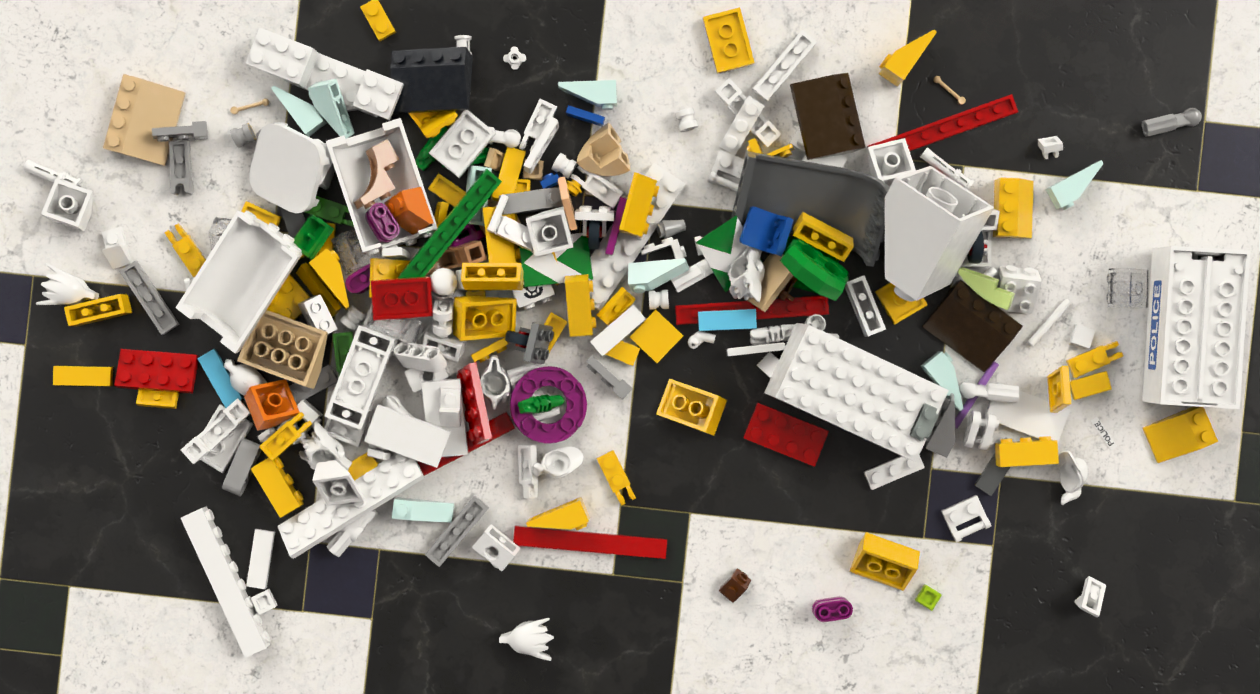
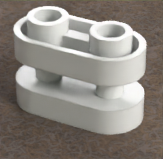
(443, 317)
(988, 425)

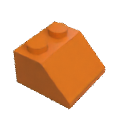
(410, 210)
(271, 404)

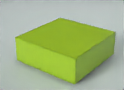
(928, 597)

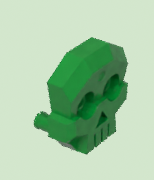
(815, 268)

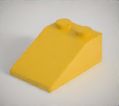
(898, 65)
(329, 272)
(483, 317)
(691, 407)
(1180, 434)
(566, 516)

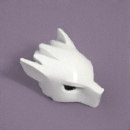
(747, 281)
(65, 289)
(495, 383)
(323, 448)
(529, 638)

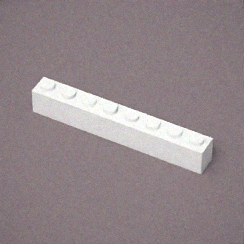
(226, 581)

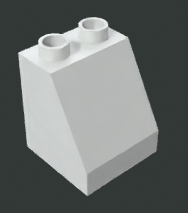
(929, 231)

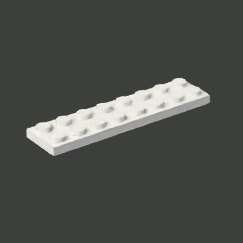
(610, 270)
(324, 520)

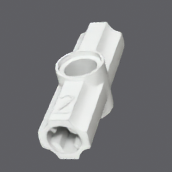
(349, 534)

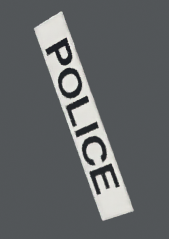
(1104, 434)

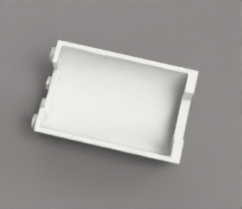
(354, 177)
(240, 278)

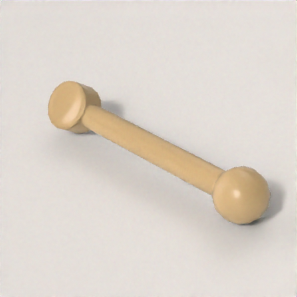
(961, 100)
(234, 110)

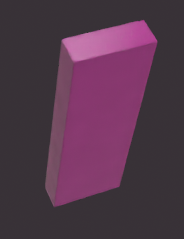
(615, 228)

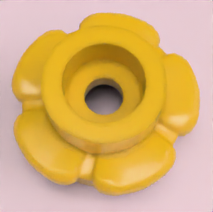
(573, 187)

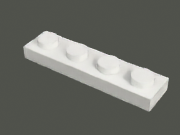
(784, 65)

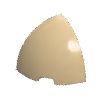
(604, 154)

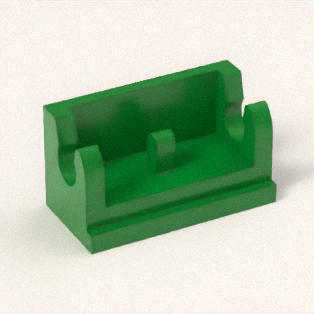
(312, 236)

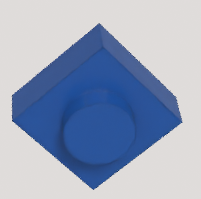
(549, 181)

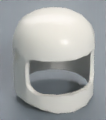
(443, 283)

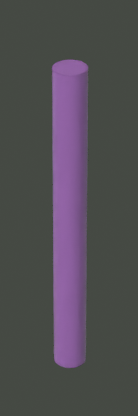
(969, 403)

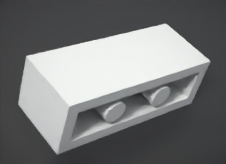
(864, 306)

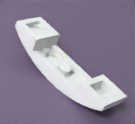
(734, 99)
(216, 431)

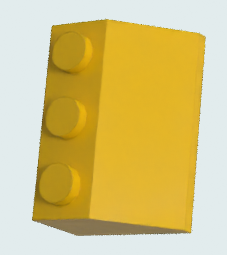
(1015, 202)
(638, 206)
(498, 248)
(885, 561)

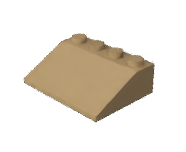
(138, 110)
(285, 349)

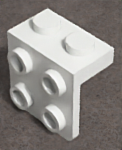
(1024, 284)

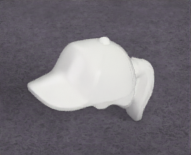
(243, 376)
(559, 462)
(1072, 475)

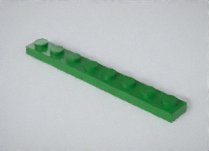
(451, 226)

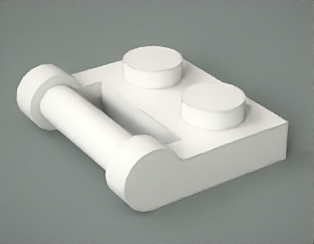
(727, 164)
(962, 513)

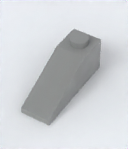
(533, 201)

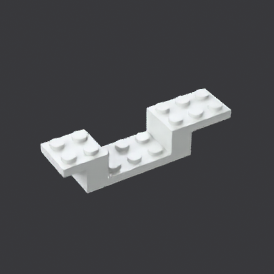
(305, 66)
(358, 383)

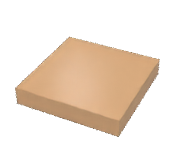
(567, 203)

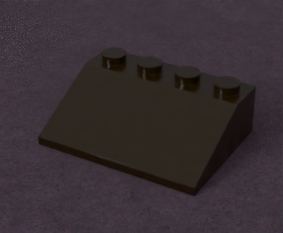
(827, 116)
(972, 326)

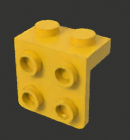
(432, 122)
(782, 152)

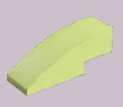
(987, 288)

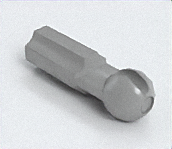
(1190, 117)

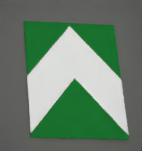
(722, 248)
(546, 271)

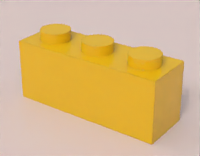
(823, 236)
(492, 276)
(579, 305)
(98, 310)
(1026, 452)
(278, 486)

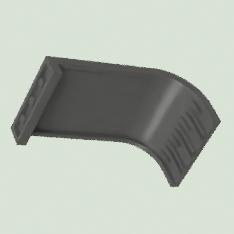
(831, 194)

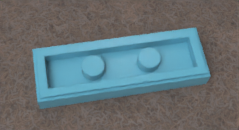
(727, 320)
(219, 377)

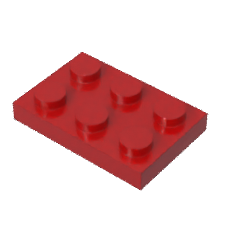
(401, 298)

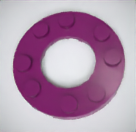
(575, 408)

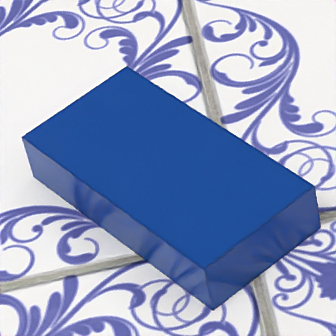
(585, 116)

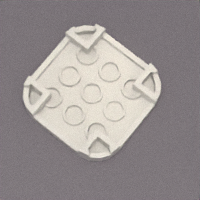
(287, 167)

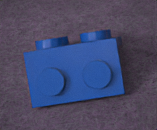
(766, 231)

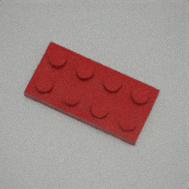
(156, 371)
(474, 404)
(785, 434)

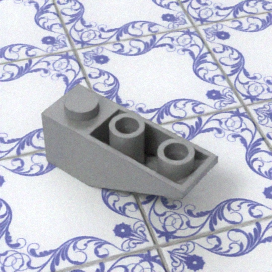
(943, 433)

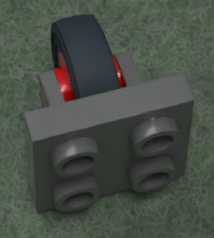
(532, 342)

